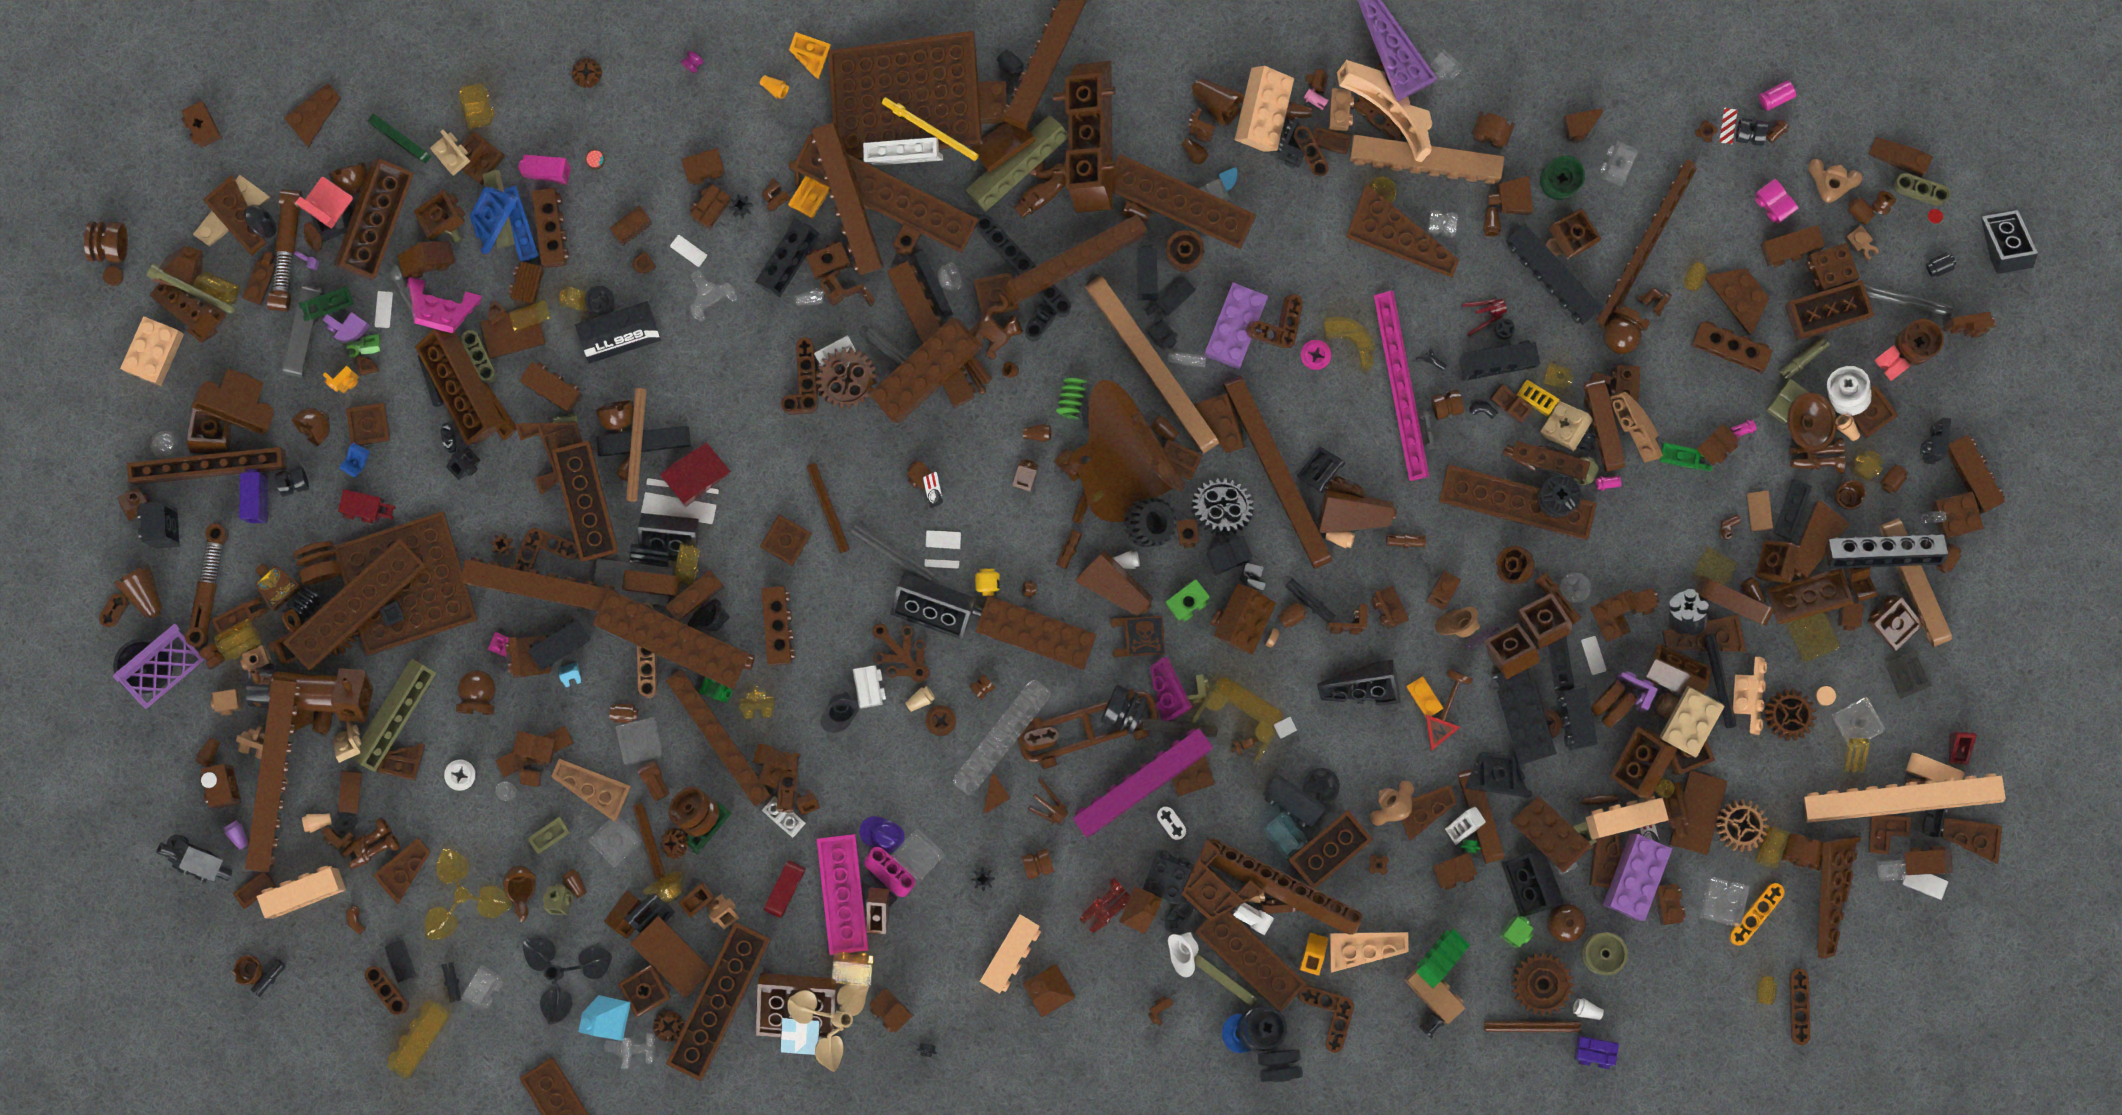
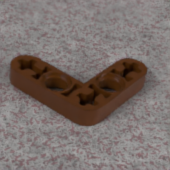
(1279, 332)
(542, 544)
(1334, 1007)

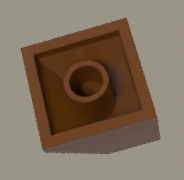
(183, 264)
(1140, 910)
(1049, 990)

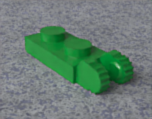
(1682, 457)

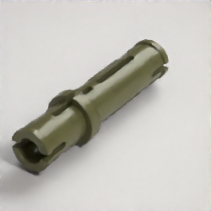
(1798, 363)

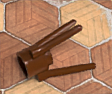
(1057, 813)

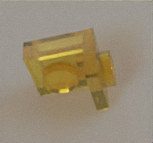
(572, 298)

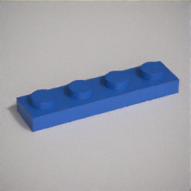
(521, 230)

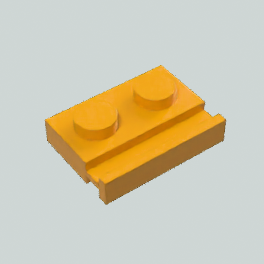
(809, 197)

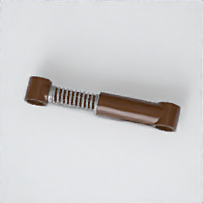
(279, 298)
(206, 588)

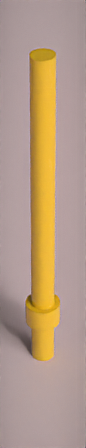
(900, 110)

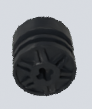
(1551, 503)
(1124, 709)

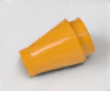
(774, 86)

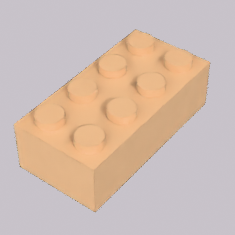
(1264, 108)
(300, 893)

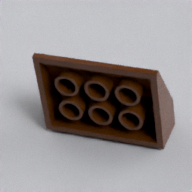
(773, 998)

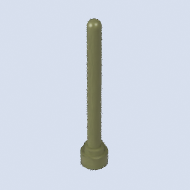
(156, 272)

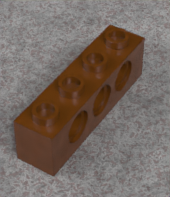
(541, 200)
(1703, 342)
(769, 597)

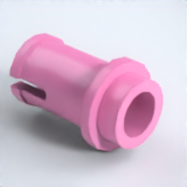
(1315, 99)

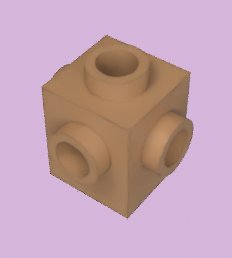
(722, 911)

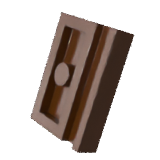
(1183, 459)

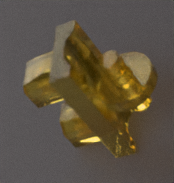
(758, 702)

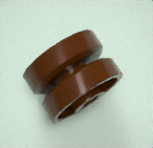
(1615, 706)
(693, 811)

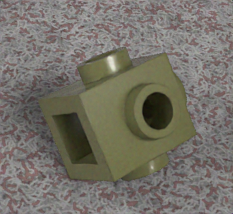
(557, 899)

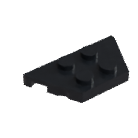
(1497, 775)

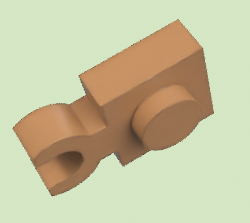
(1860, 240)

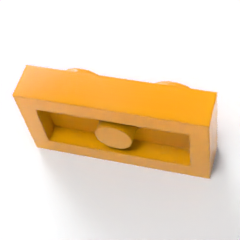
(1424, 697)

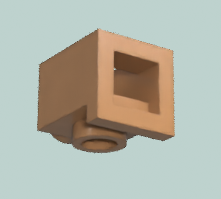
(263, 659)

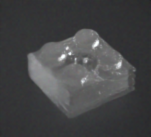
(1861, 709)

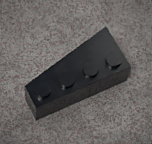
(1499, 360)

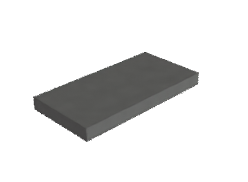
(612, 572)

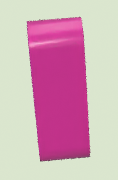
(894, 880)

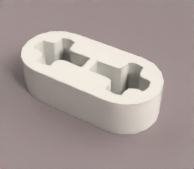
(1175, 820)

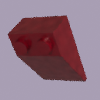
(695, 474)

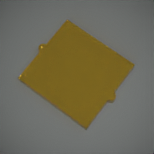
(1715, 567)

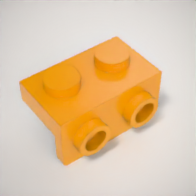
(343, 381)

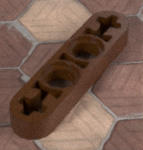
(1803, 1006)

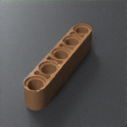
(643, 660)

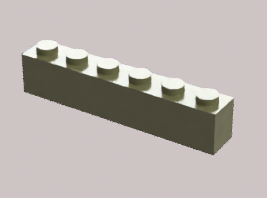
(997, 183)
(394, 714)

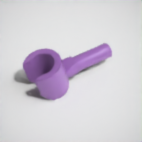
(312, 263)

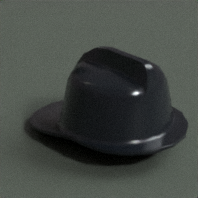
(709, 617)
(839, 713)

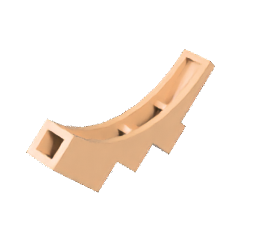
(1374, 87)

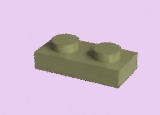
(549, 835)

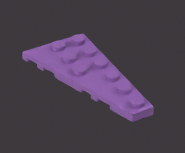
(1400, 58)

